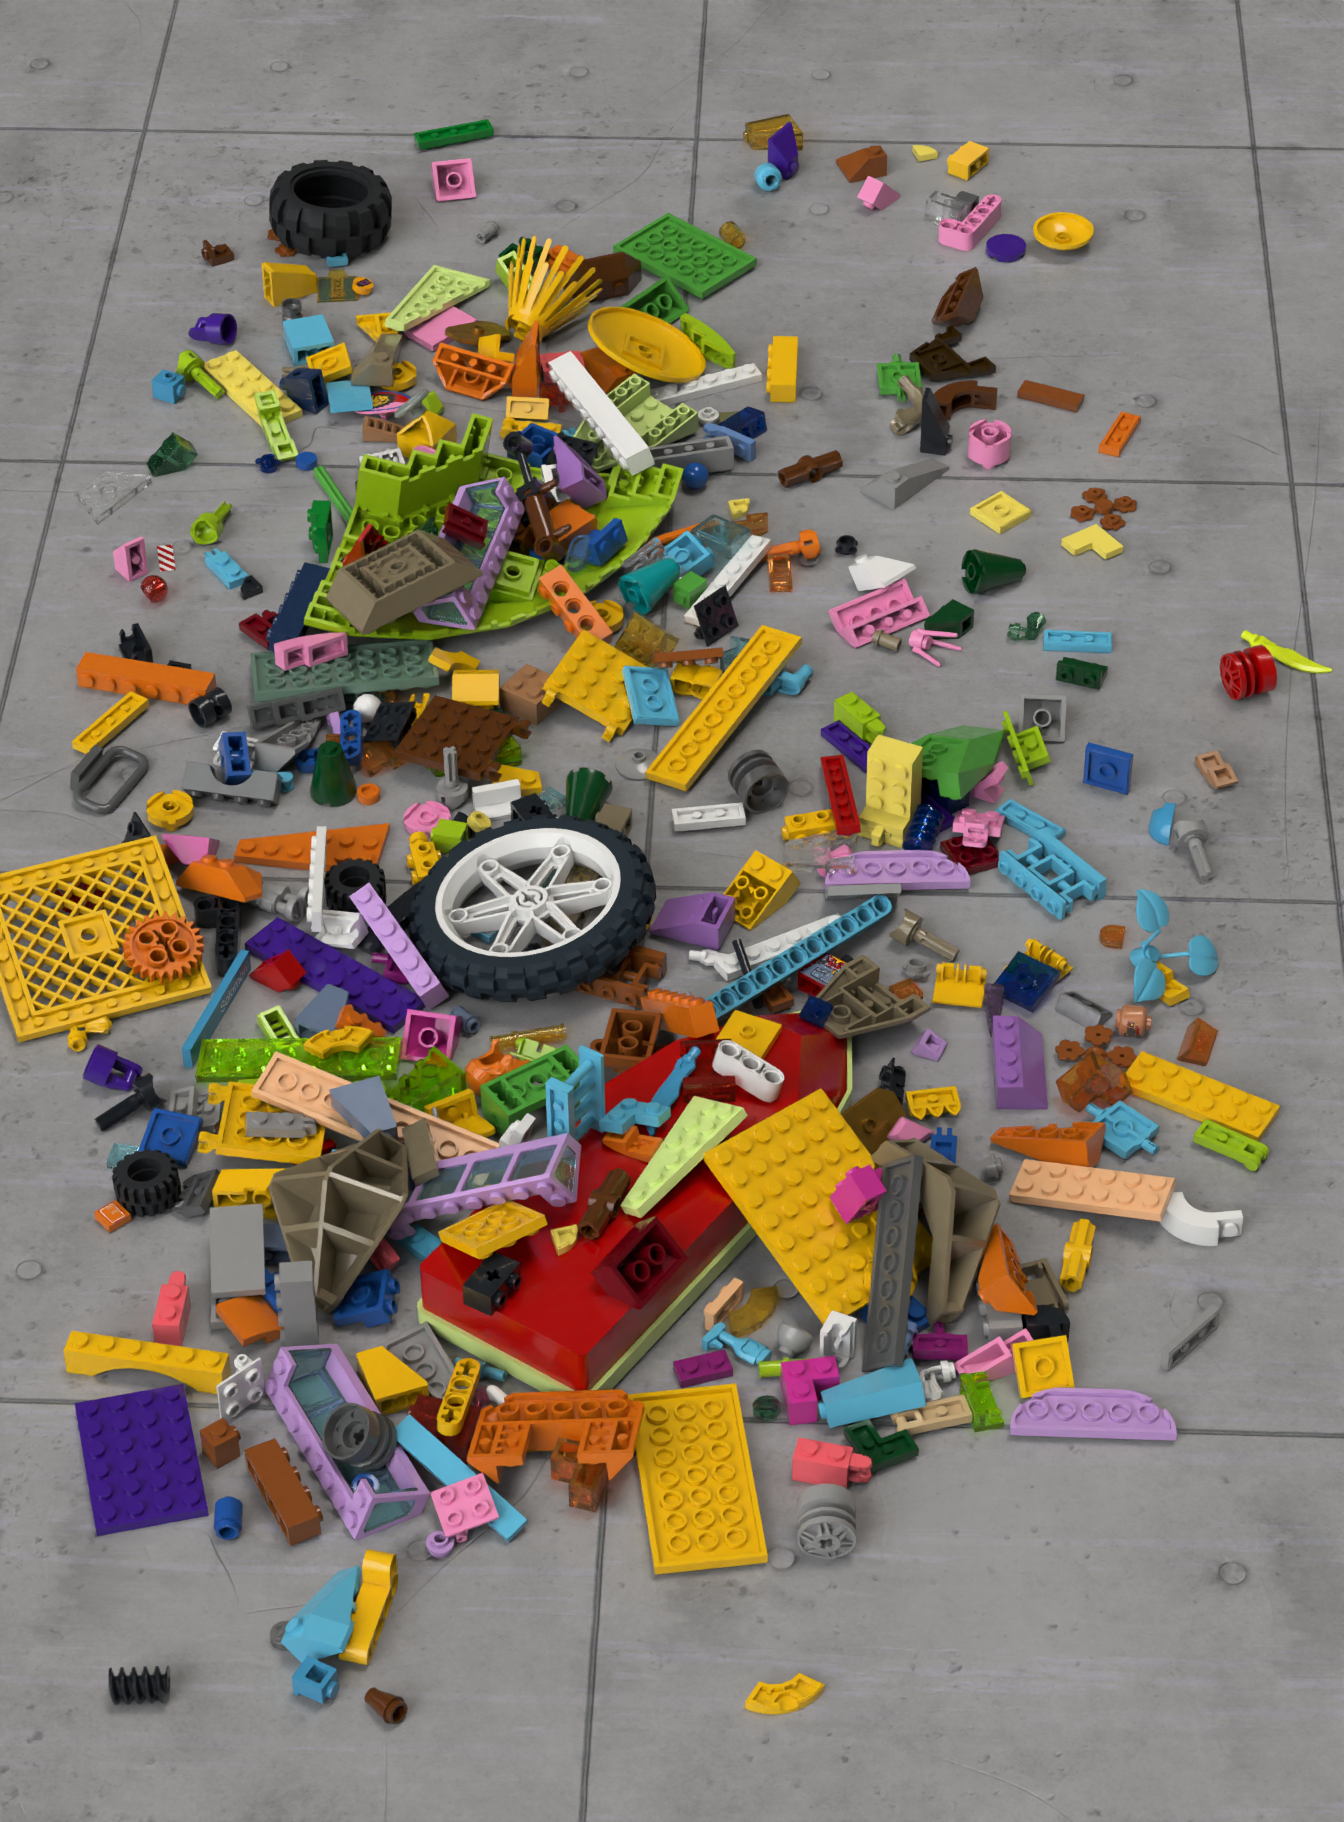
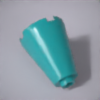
(648, 584)

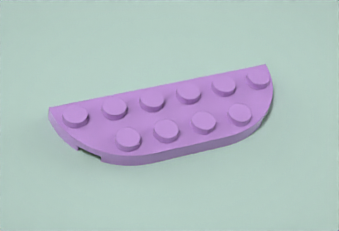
(908, 867)
(1092, 1415)

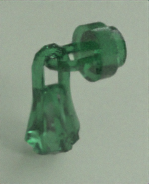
(1035, 622)

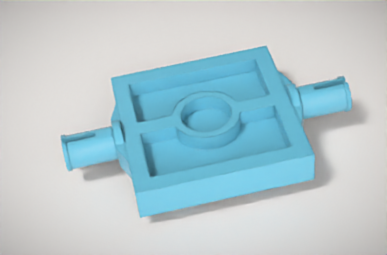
(1125, 1129)

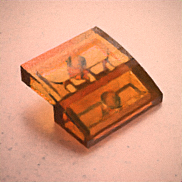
(379, 756)

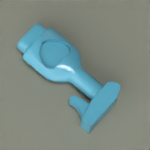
(744, 1348)

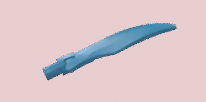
(671, 1087)

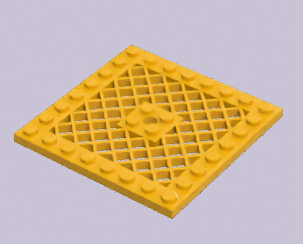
(76, 869)

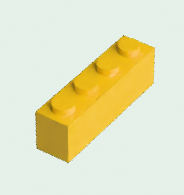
(782, 369)

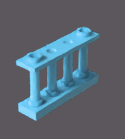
(591, 1094)

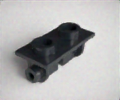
(893, 1079)

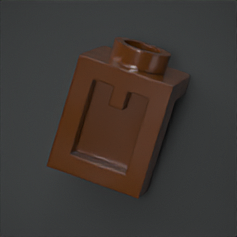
(216, 255)

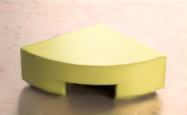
(924, 152)
(739, 508)
(564, 1238)

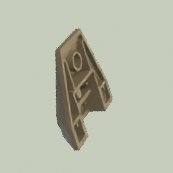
(864, 1003)

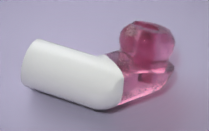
(488, 1394)

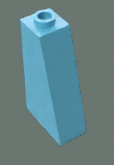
(873, 1395)

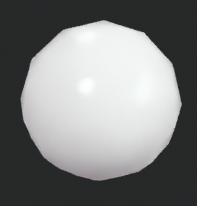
(367, 706)

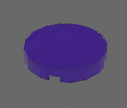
(1006, 247)

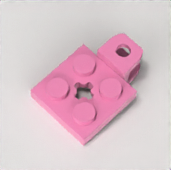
(978, 826)

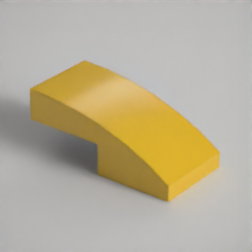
(1174, 991)

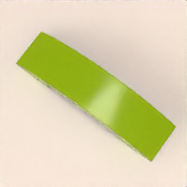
(274, 426)

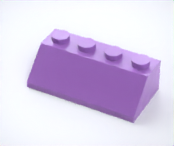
(1018, 1064)

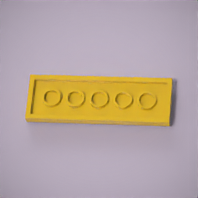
(1200, 1096)

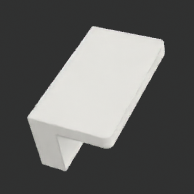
(496, 798)

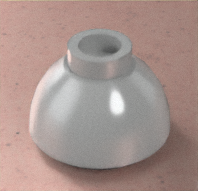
(792, 1339)

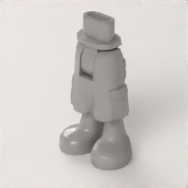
(278, 899)

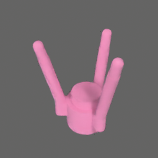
(922, 640)

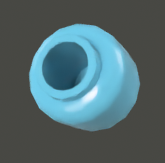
(768, 177)

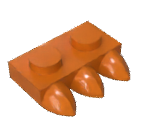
(350, 1017)

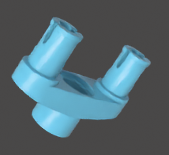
(790, 683)

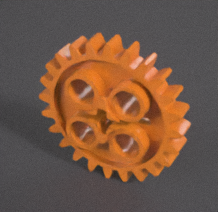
(144, 956)

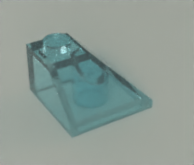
(722, 535)

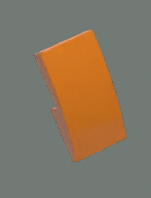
(633, 1144)

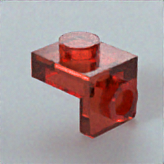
(552, 392)

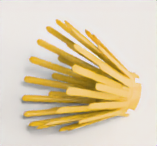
(535, 305)

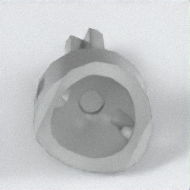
(451, 787)
(1192, 836)

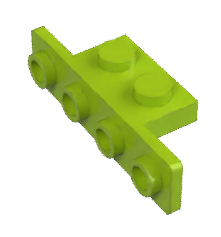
(1029, 748)

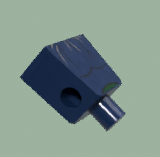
(306, 389)

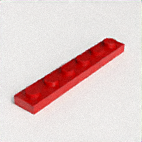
(840, 795)

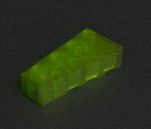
(429, 1081)

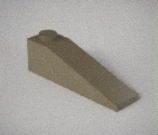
(379, 363)

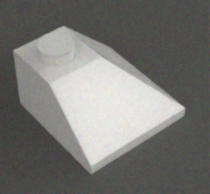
(877, 571)

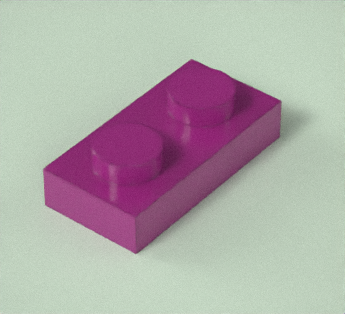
(702, 1368)

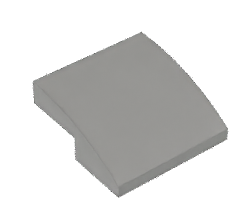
(194, 1103)

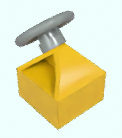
(424, 427)

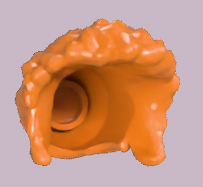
(489, 1067)

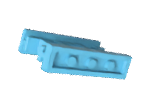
(1061, 861)

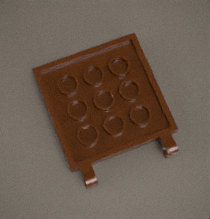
(473, 730)

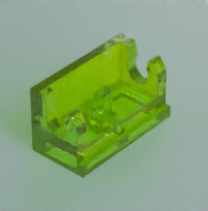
(981, 1402)

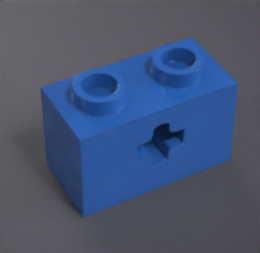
(234, 758)

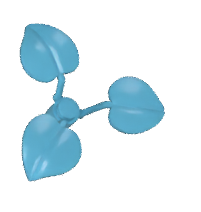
(1149, 981)

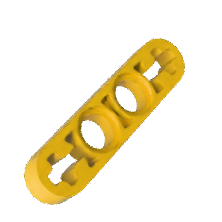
(458, 1396)

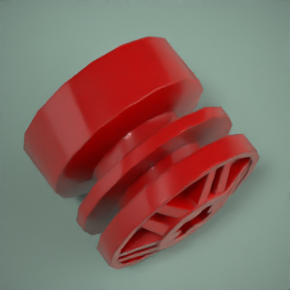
(1248, 672)

